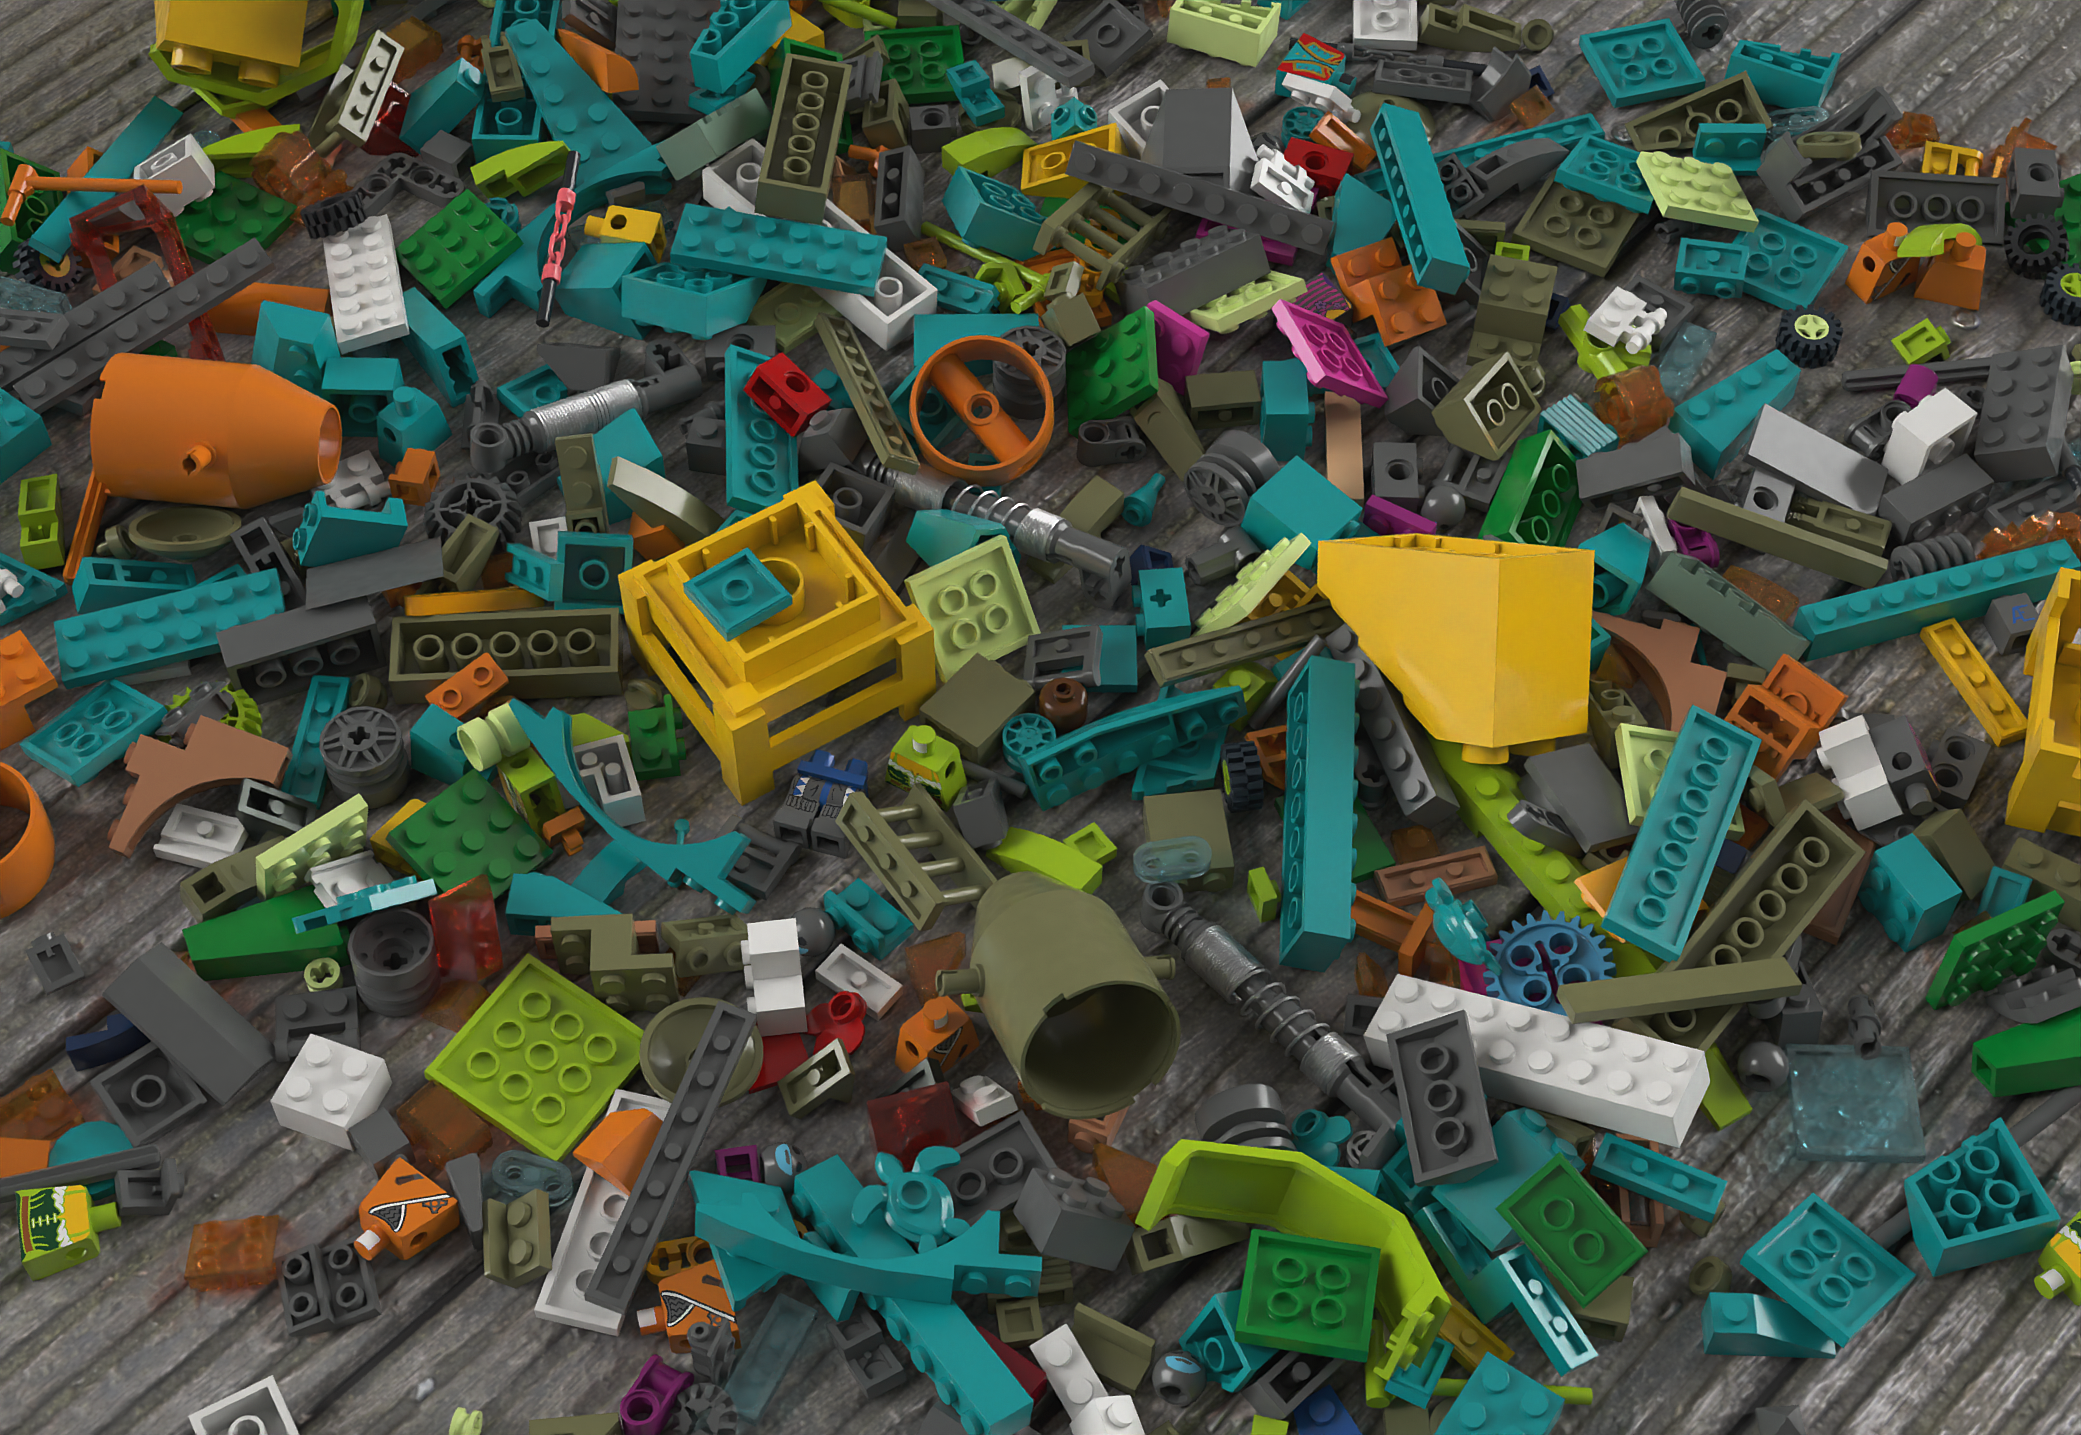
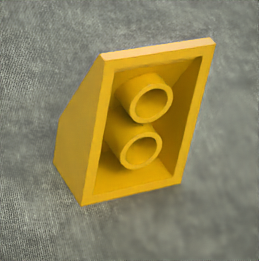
(1046, 163)

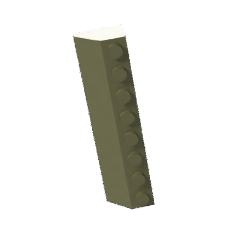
(1756, 916)

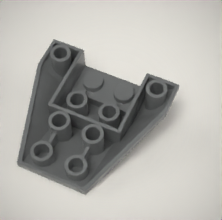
(1203, 138)

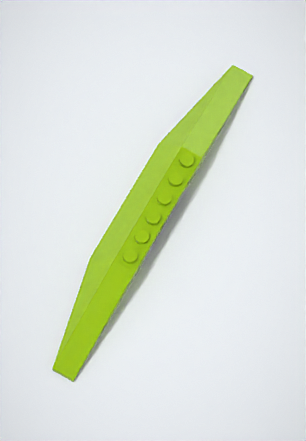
(1485, 799)

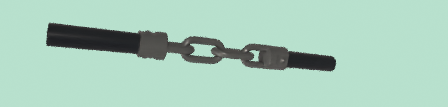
(1434, 60)

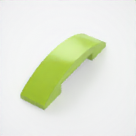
(1929, 239)

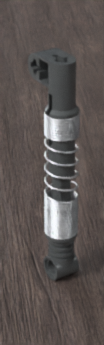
(1101, 564)
(1237, 977)

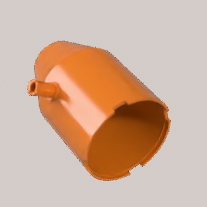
(209, 433)

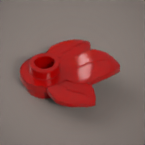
(838, 1019)

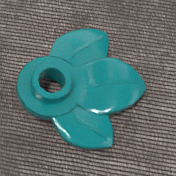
(1320, 1135)

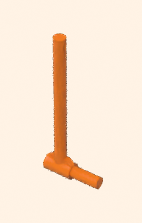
(27, 181)

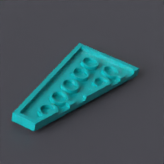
(573, 103)

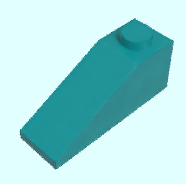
(116, 582)
(539, 897)
(1760, 1327)

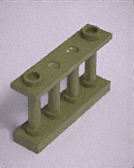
(355, 98)
(1085, 205)
(897, 868)

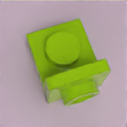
(1006, 280)
(1922, 343)

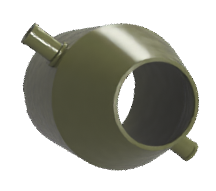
(1068, 996)

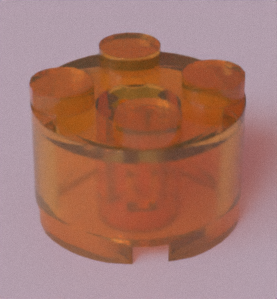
(289, 167)
(1633, 402)

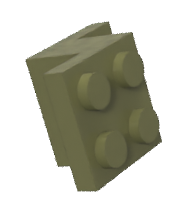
(1512, 310)
(611, 954)

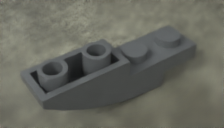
(1515, 167)

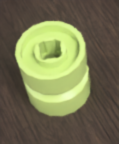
(489, 738)

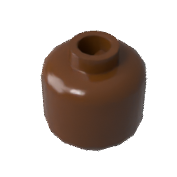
(1064, 704)

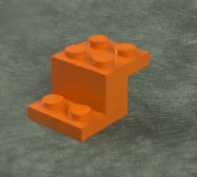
(1385, 289)
(21, 681)
(1786, 714)

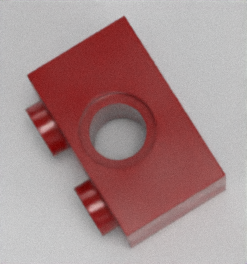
(1322, 163)
(786, 394)

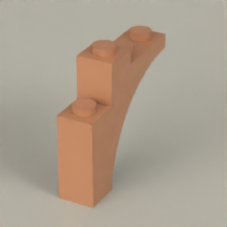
(1666, 665)
(167, 775)

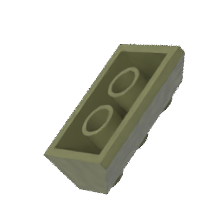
(1487, 408)

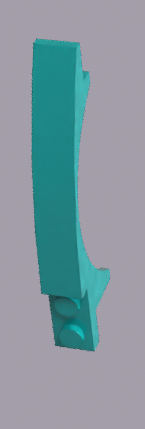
(522, 271)
(703, 863)
(964, 1264)

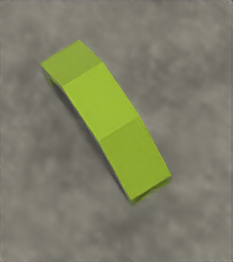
(313, 65)
(1314, 1202)

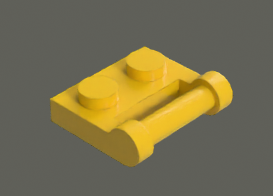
(1943, 159)

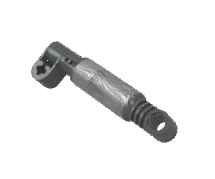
(666, 382)

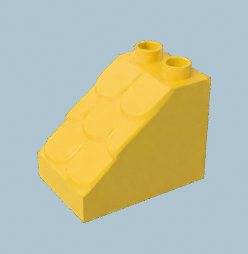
(250, 34)
(1472, 633)

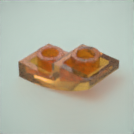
(1913, 131)
(2016, 538)
(1763, 591)
(1443, 965)

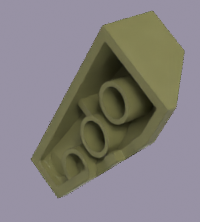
(1677, 123)

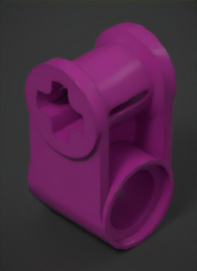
(1916, 385)
(1694, 543)
(654, 1394)

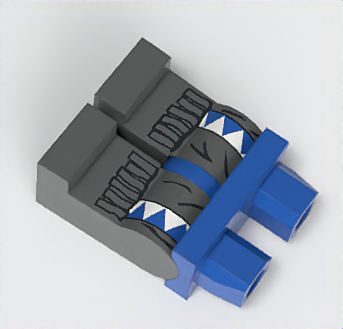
(817, 800)

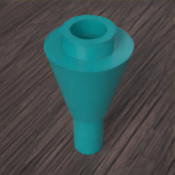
(1141, 503)

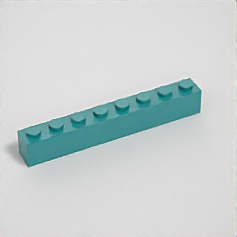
(1419, 200)
(1924, 600)
(936, 1334)

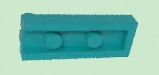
(961, 292)
(536, 572)

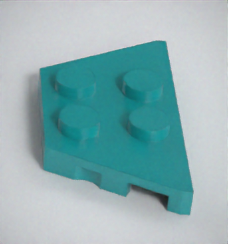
(38, 590)
(1183, 768)
(366, 902)
(739, 1274)

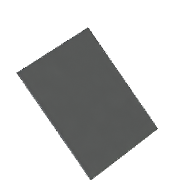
(374, 573)

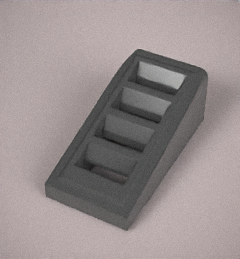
(467, 1187)

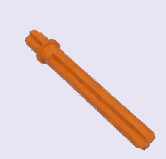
(86, 527)

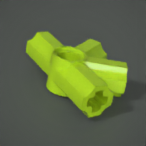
(1594, 354)

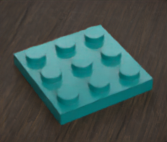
(1642, 63)
(1607, 173)
(1788, 261)
(94, 731)
(1827, 1269)

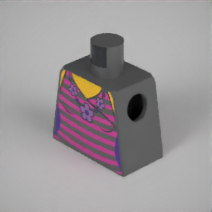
(1327, 301)
(1911, 775)

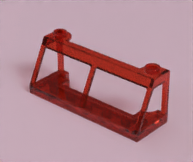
(161, 220)

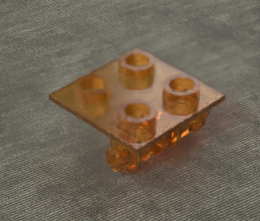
(232, 1248)

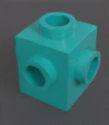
(1072, 119)

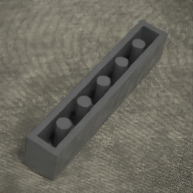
(1397, 737)

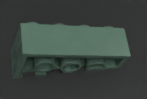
(715, 135)
(1725, 612)

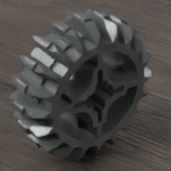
(480, 498)

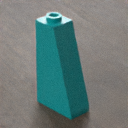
(937, 330)
(439, 348)

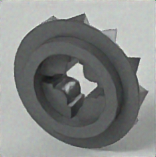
(698, 1398)

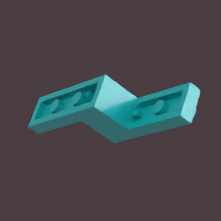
(1507, 1284)

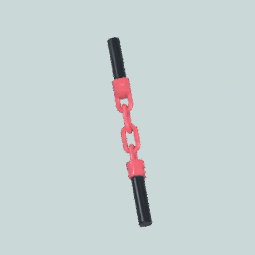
(552, 272)

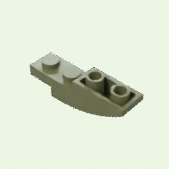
(582, 484)

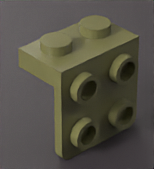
(1774, 802)

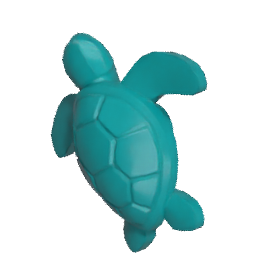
(1460, 927)
(913, 1201)

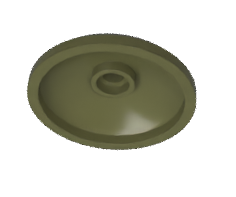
(1369, 106)
(184, 531)
(672, 1041)

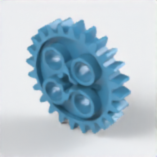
(1584, 962)

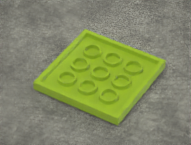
(540, 1059)

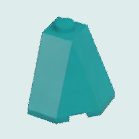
(946, 533)
(1618, 567)
(1212, 1341)

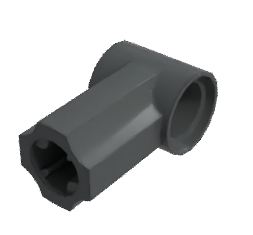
(1228, 555)

